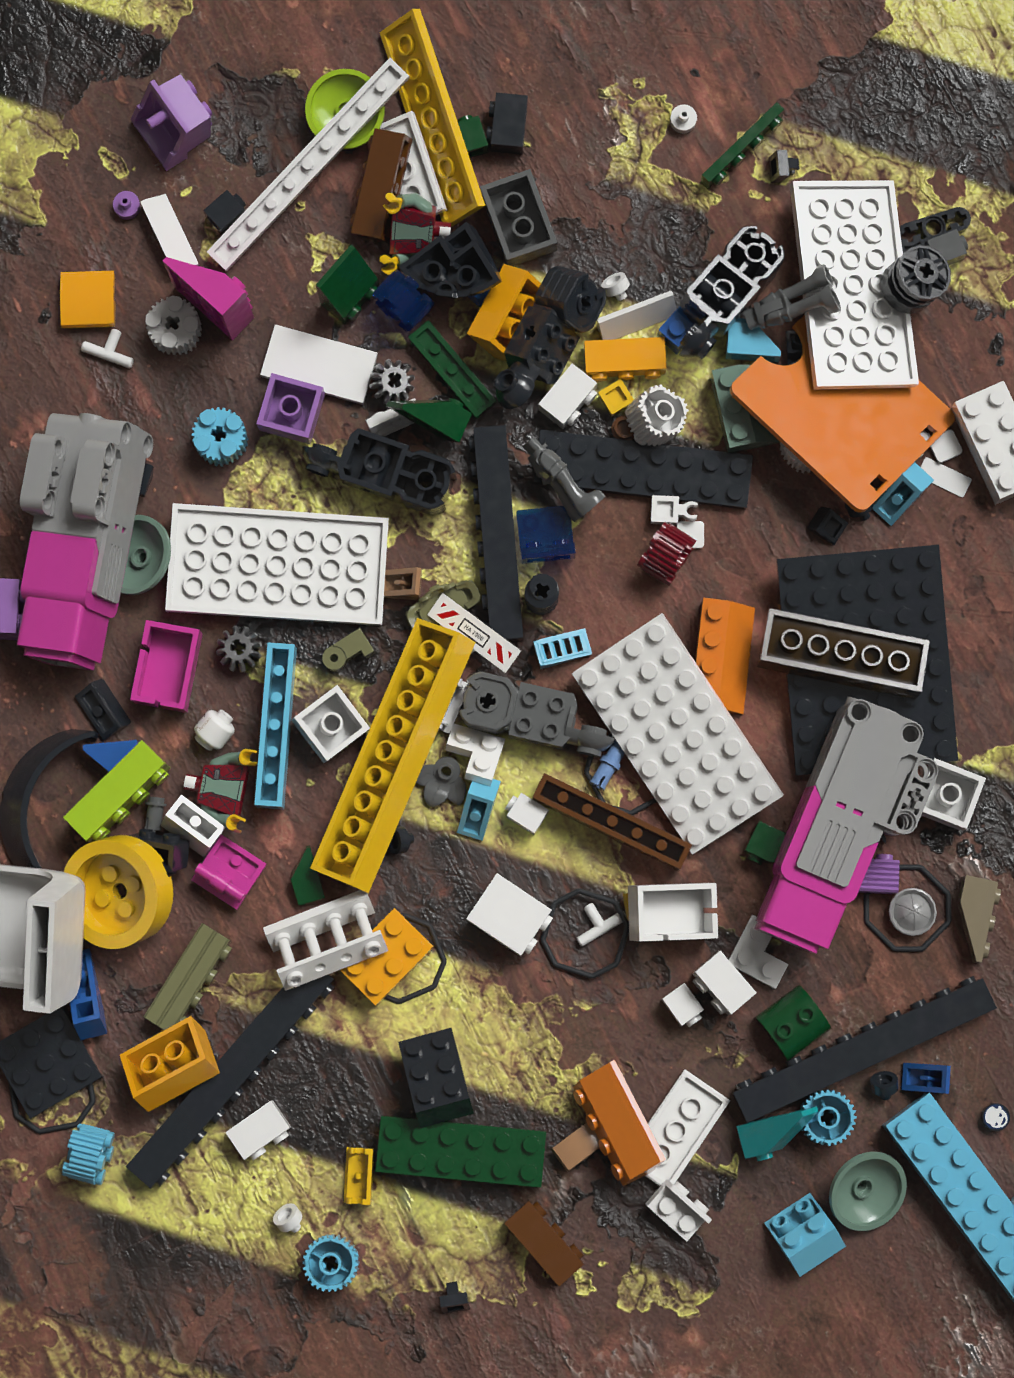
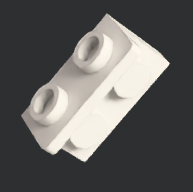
(678, 1210)

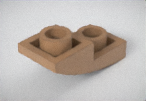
(576, 1147)

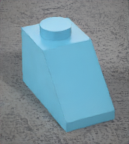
(749, 344)
(902, 493)
(478, 809)

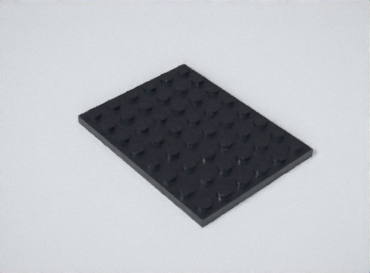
(879, 591)

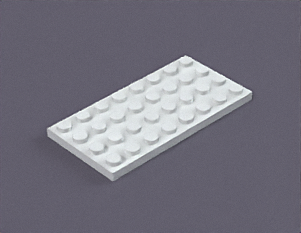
(857, 237)
(277, 564)
(677, 733)

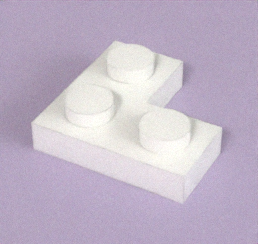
(480, 747)
(751, 959)

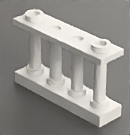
(320, 920)

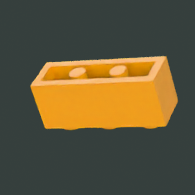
(625, 358)

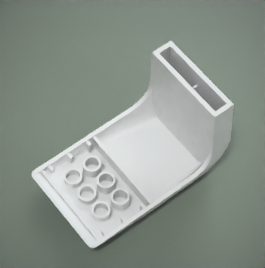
(41, 935)

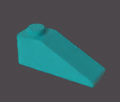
(772, 1133)

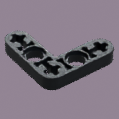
(949, 214)

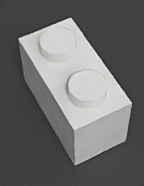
(568, 396)
(192, 825)
(258, 1130)

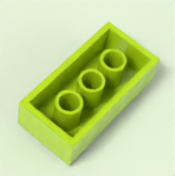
(117, 793)

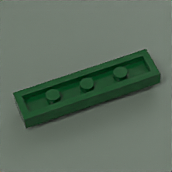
(750, 139)
(452, 369)

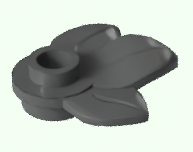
(440, 786)

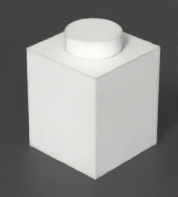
(526, 812)
(683, 1005)

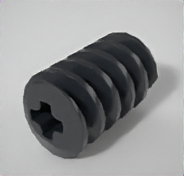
(544, 584)

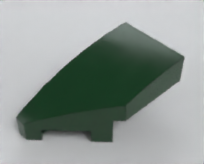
(305, 880)

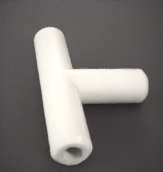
(108, 351)
(600, 926)

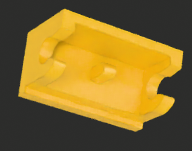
(359, 1175)

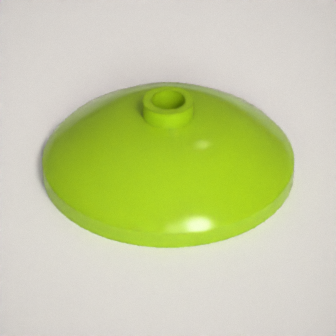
(330, 95)

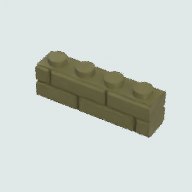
(188, 977)

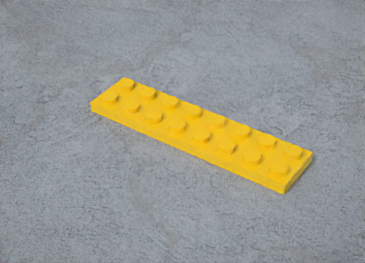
(427, 96)

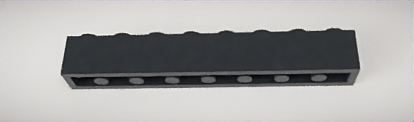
(497, 531)

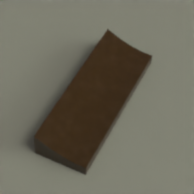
(843, 654)

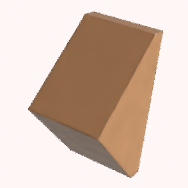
(403, 583)

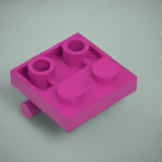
(228, 872)

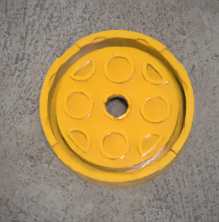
(114, 919)

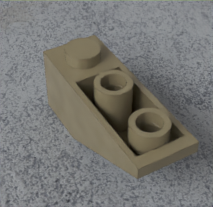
(975, 908)

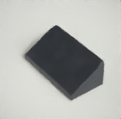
(103, 709)

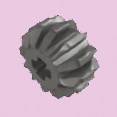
(402, 385)
(246, 641)

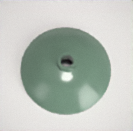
(149, 540)
(875, 1198)

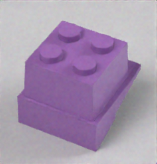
(172, 120)

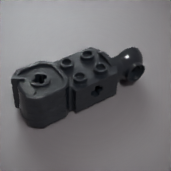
(728, 288)
(547, 335)
(386, 470)

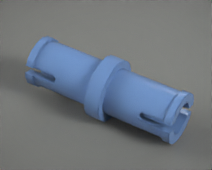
(608, 766)

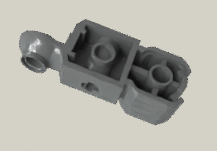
(529, 714)

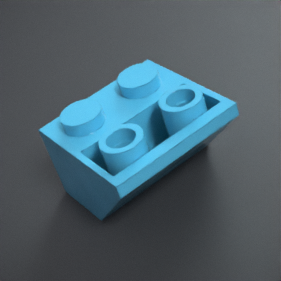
(805, 1234)

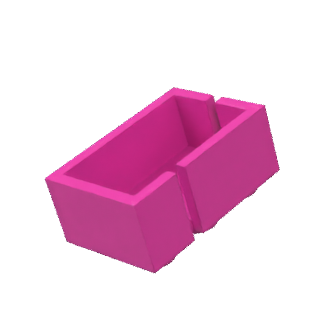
(169, 667)

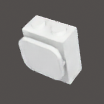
(510, 915)

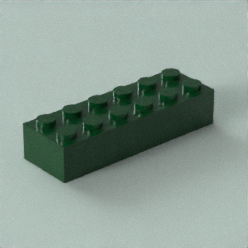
(461, 1151)

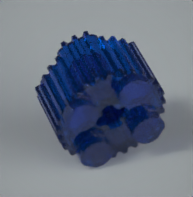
(401, 300)

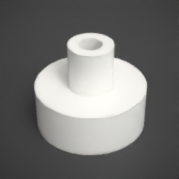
(683, 119)
(616, 285)
(288, 1218)

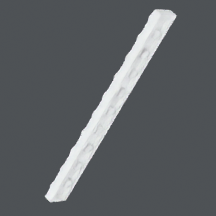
(308, 164)

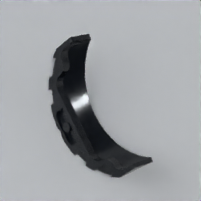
(19, 789)

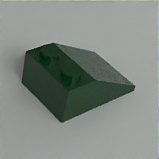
(347, 286)

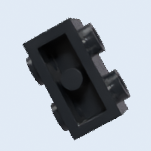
(169, 846)

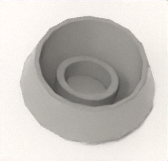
(912, 911)

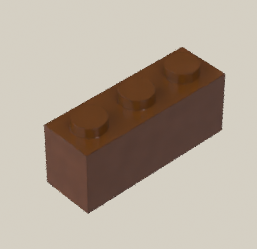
(545, 1242)

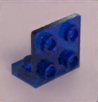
(545, 535)

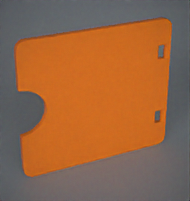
(842, 433)

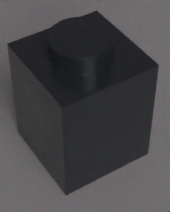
(225, 211)

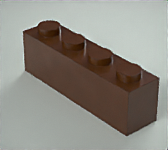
(381, 175)

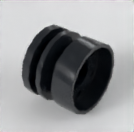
(915, 279)

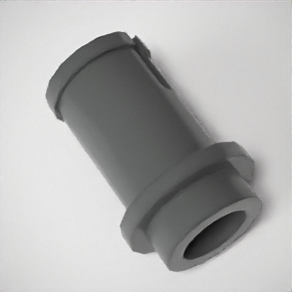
(154, 813)

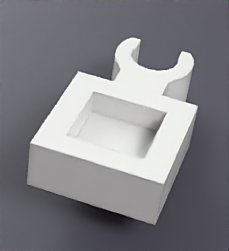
(668, 510)

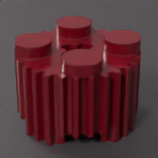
(666, 553)

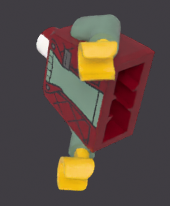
(411, 228)
(223, 787)

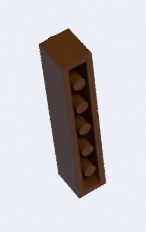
(611, 822)

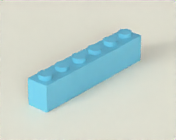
(275, 726)

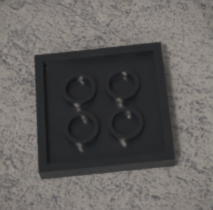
(46, 1062)

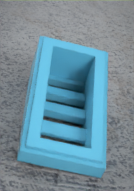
(541, 656)

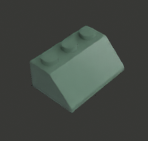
(738, 426)

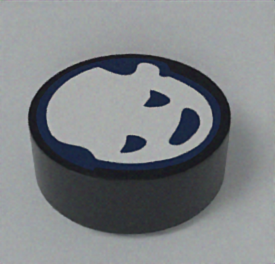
(995, 1117)

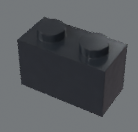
(508, 123)

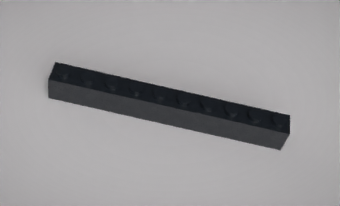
(864, 1049)
(236, 1067)

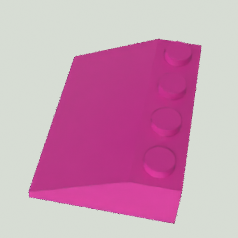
(213, 294)

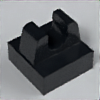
(781, 166)
(454, 1300)

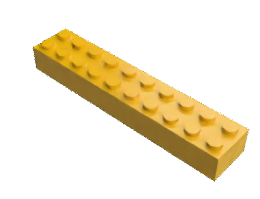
(393, 755)

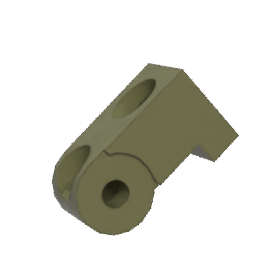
(345, 650)

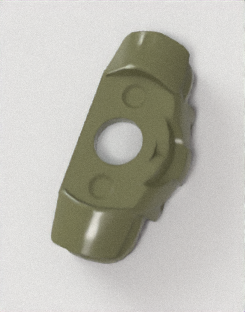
(463, 593)

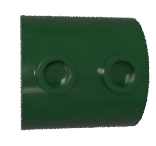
(793, 1022)

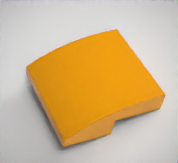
(87, 299)

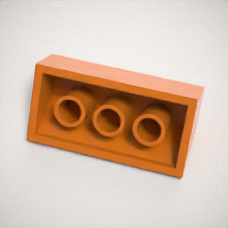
(725, 649)
(618, 1123)

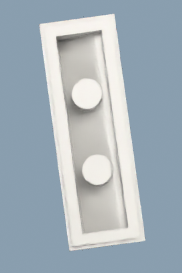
(168, 229)
(636, 316)

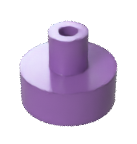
(126, 205)

